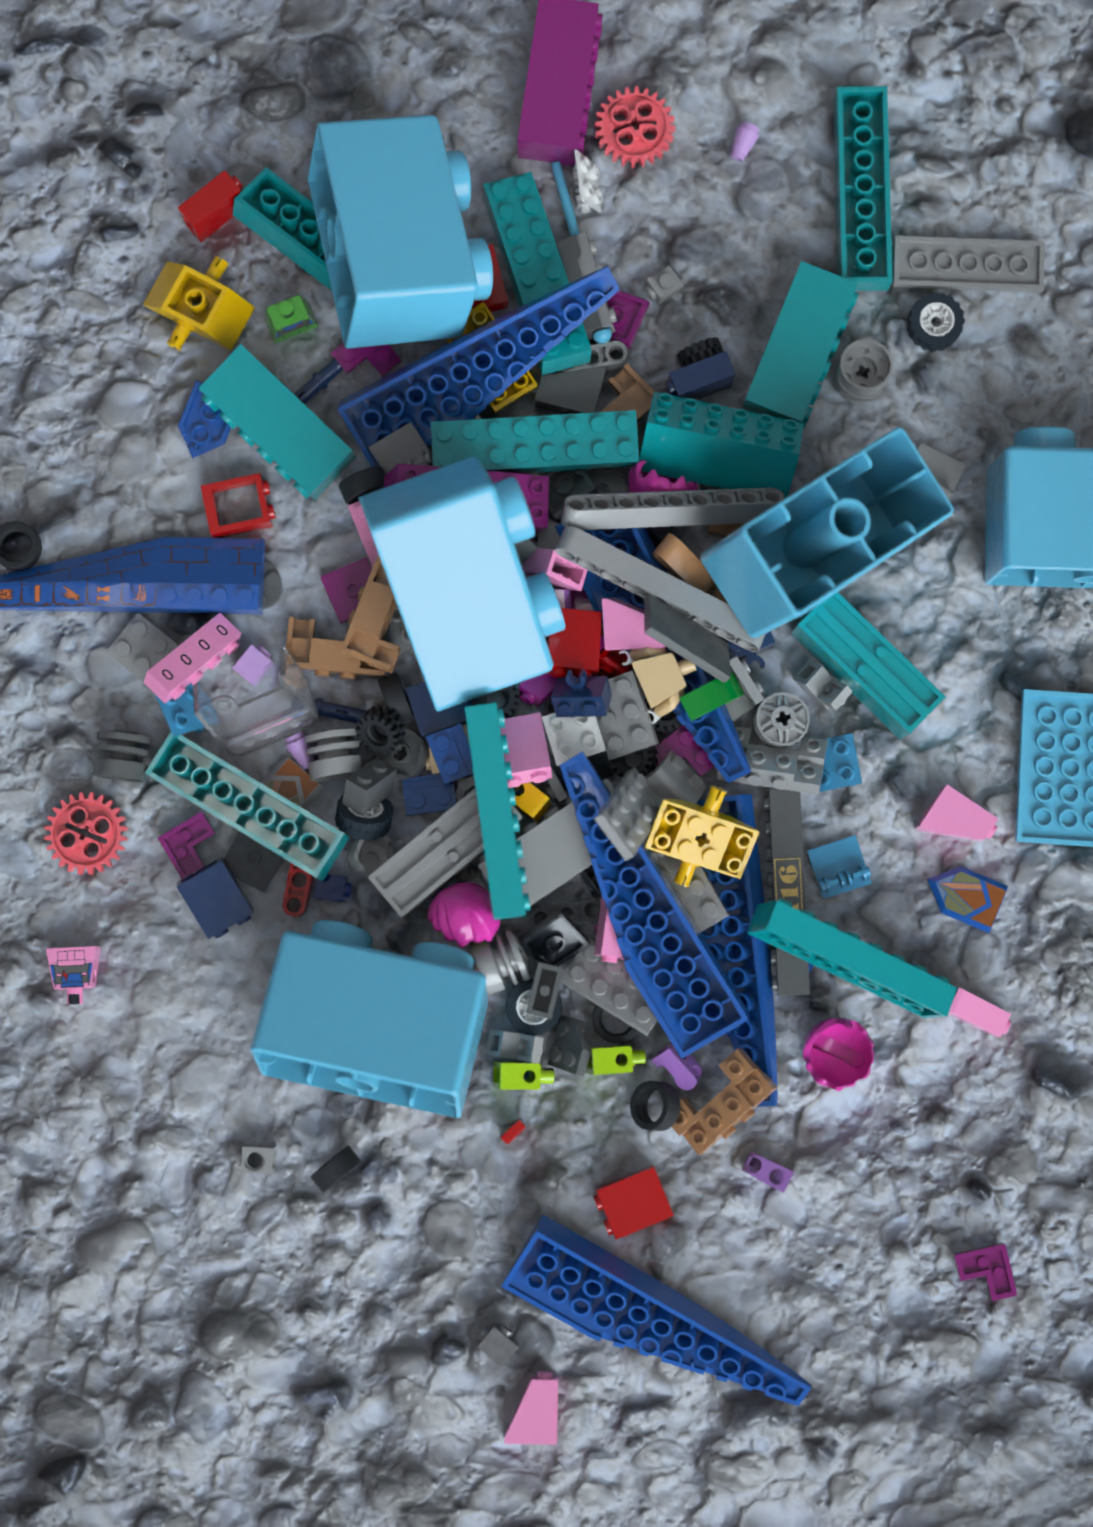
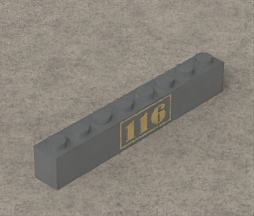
(786, 881)

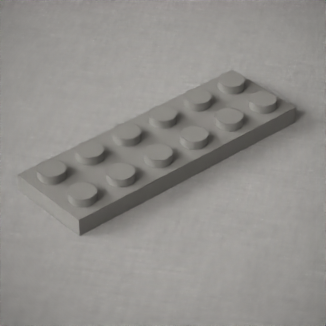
(968, 264)

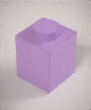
(253, 664)

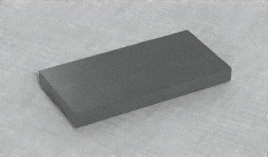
(686, 638)

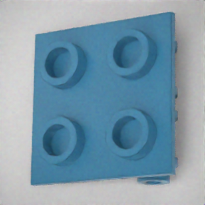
(180, 713)
(840, 764)
(839, 867)

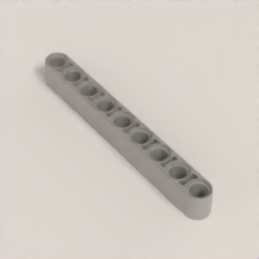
(668, 508)
(646, 579)

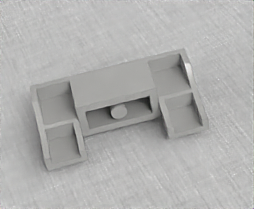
(782, 767)

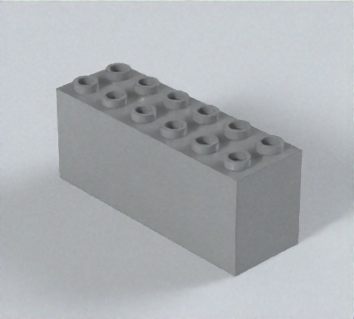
(552, 851)
(433, 857)

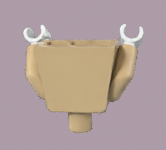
(659, 677)

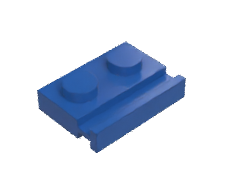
(451, 753)
(427, 795)

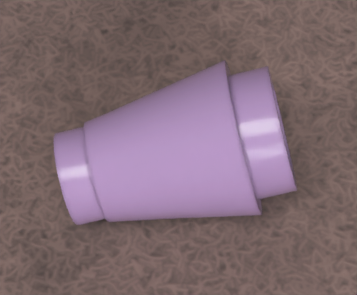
(744, 139)
(297, 748)

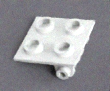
(586, 181)
(572, 735)

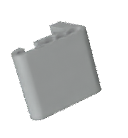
(752, 690)
(675, 780)

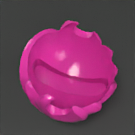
(652, 482)
(463, 914)
(838, 1052)

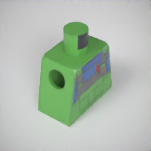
(289, 318)

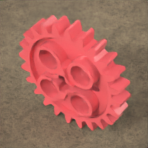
(629, 106)
(77, 854)

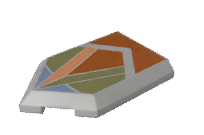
(293, 783)

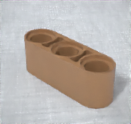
(683, 563)

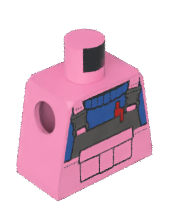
(73, 970)

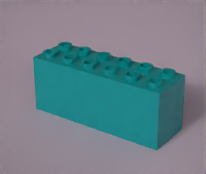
(802, 344)
(276, 423)
(720, 444)
(868, 665)

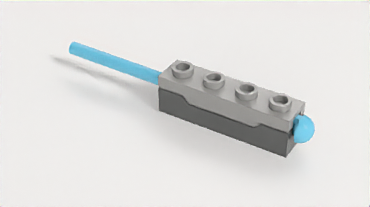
(579, 260)

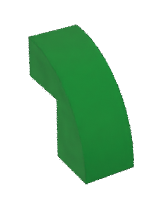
(711, 696)

